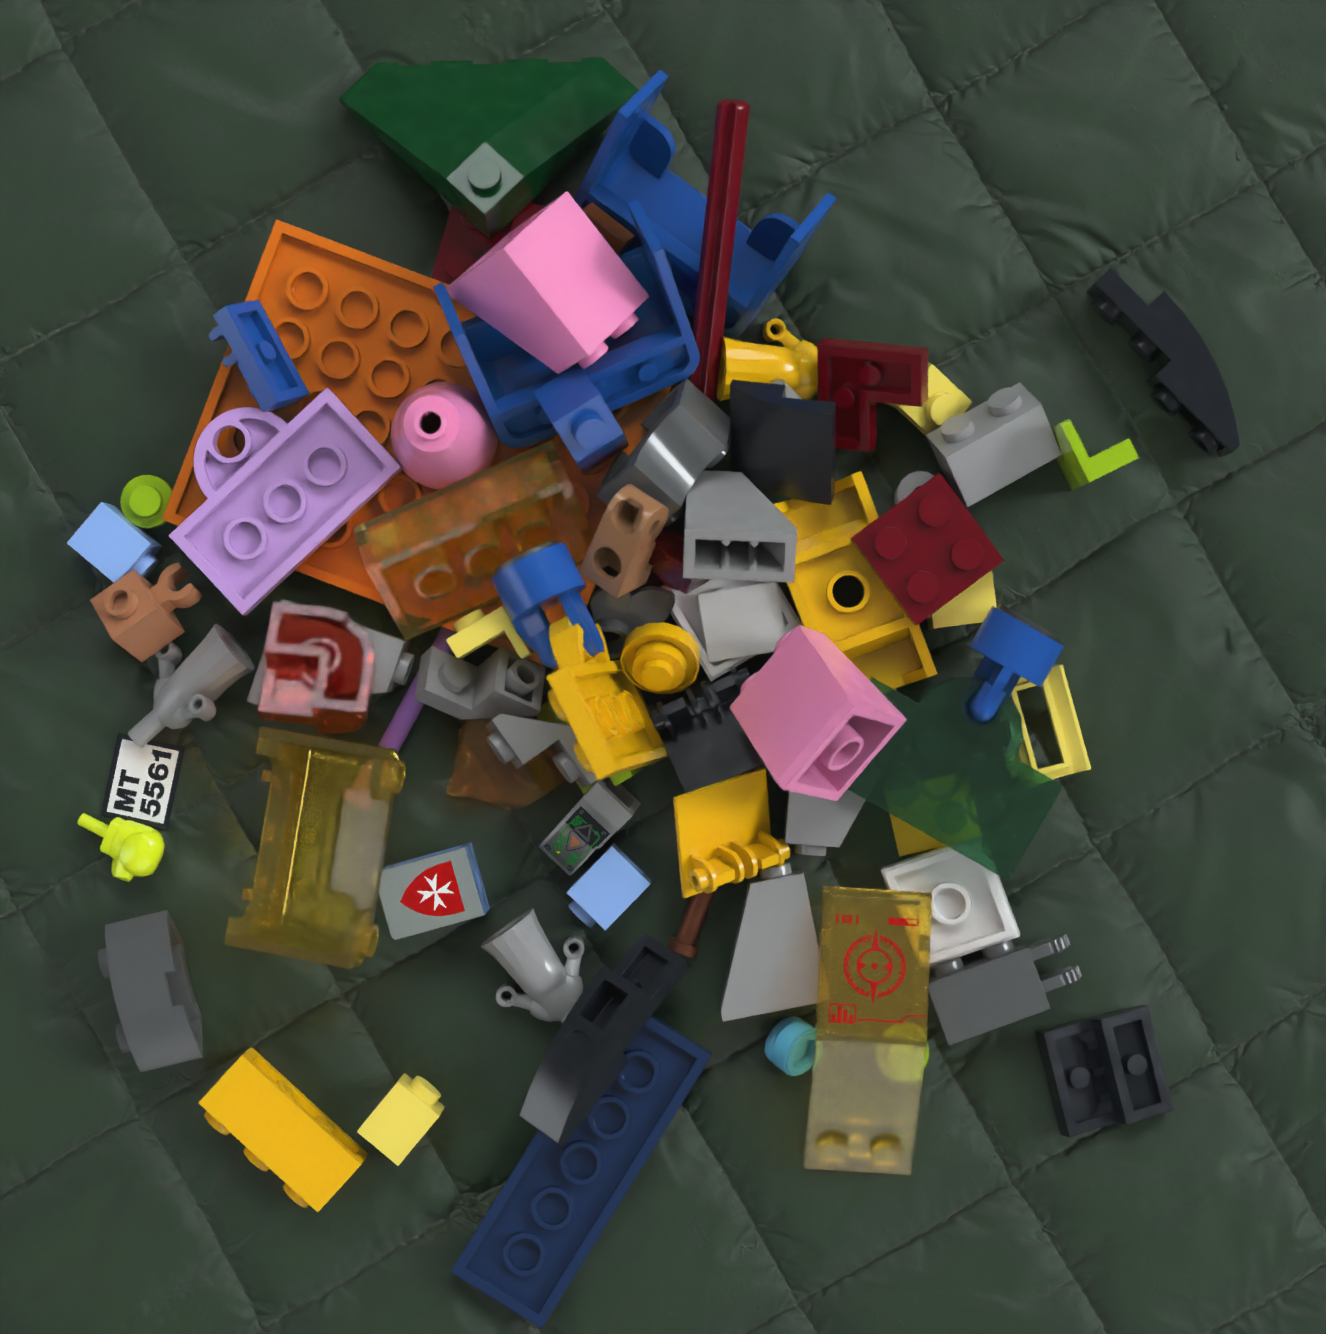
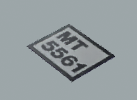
(143, 782)

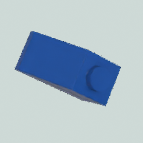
(581, 418)

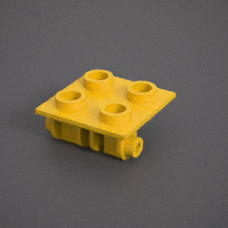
(725, 833)

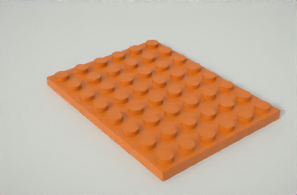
(373, 341)

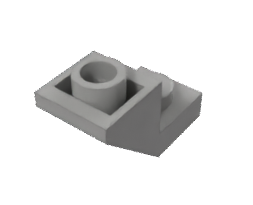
(495, 687)
(524, 738)

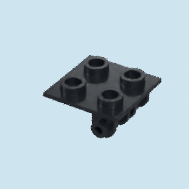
(703, 732)

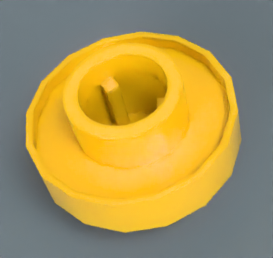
(660, 658)

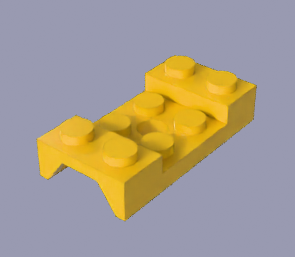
(874, 632)

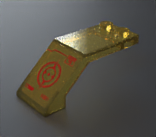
(869, 1030)

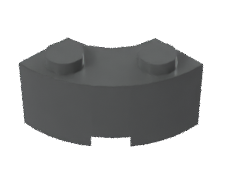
(681, 440)
(152, 991)

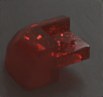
(316, 669)

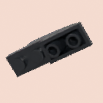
(1188, 374)
(592, 1039)

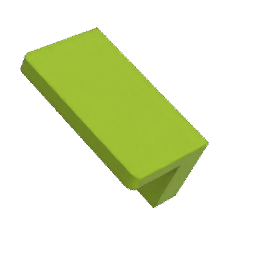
(1076, 463)

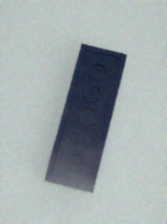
(567, 1194)

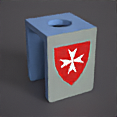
(432, 891)

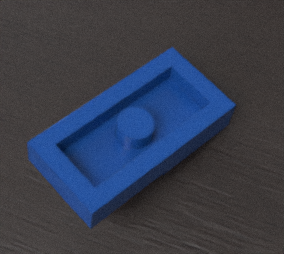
(259, 355)

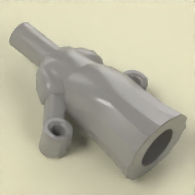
(194, 684)
(535, 967)

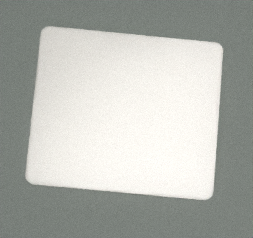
(741, 621)

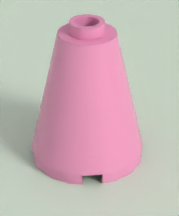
(457, 449)

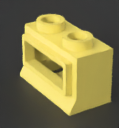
(1064, 725)

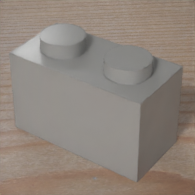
(994, 443)

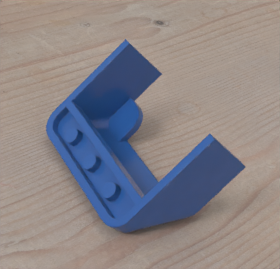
(635, 167)
(638, 363)

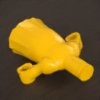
(765, 363)

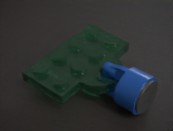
(957, 752)

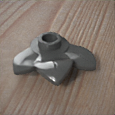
(631, 610)

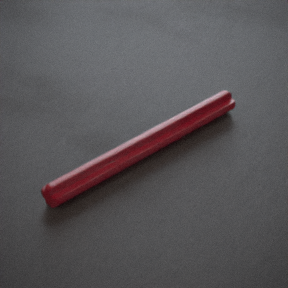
(718, 240)

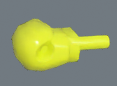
(132, 845)

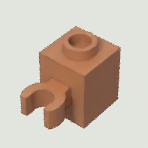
(141, 613)

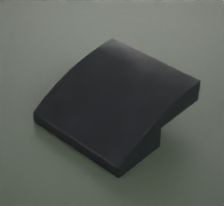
(783, 441)
(1104, 1070)

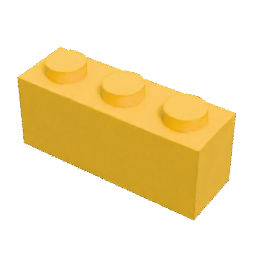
(282, 1130)

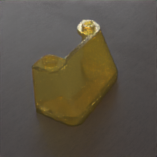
(319, 848)

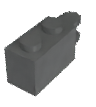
(995, 987)

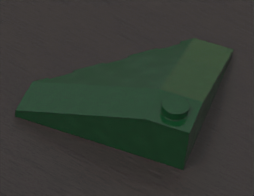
(489, 130)

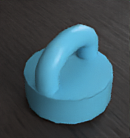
(791, 1045)

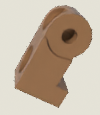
(625, 541)

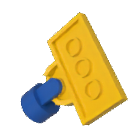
(589, 688)

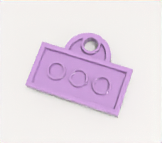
(278, 494)

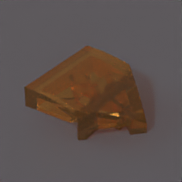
(485, 778)

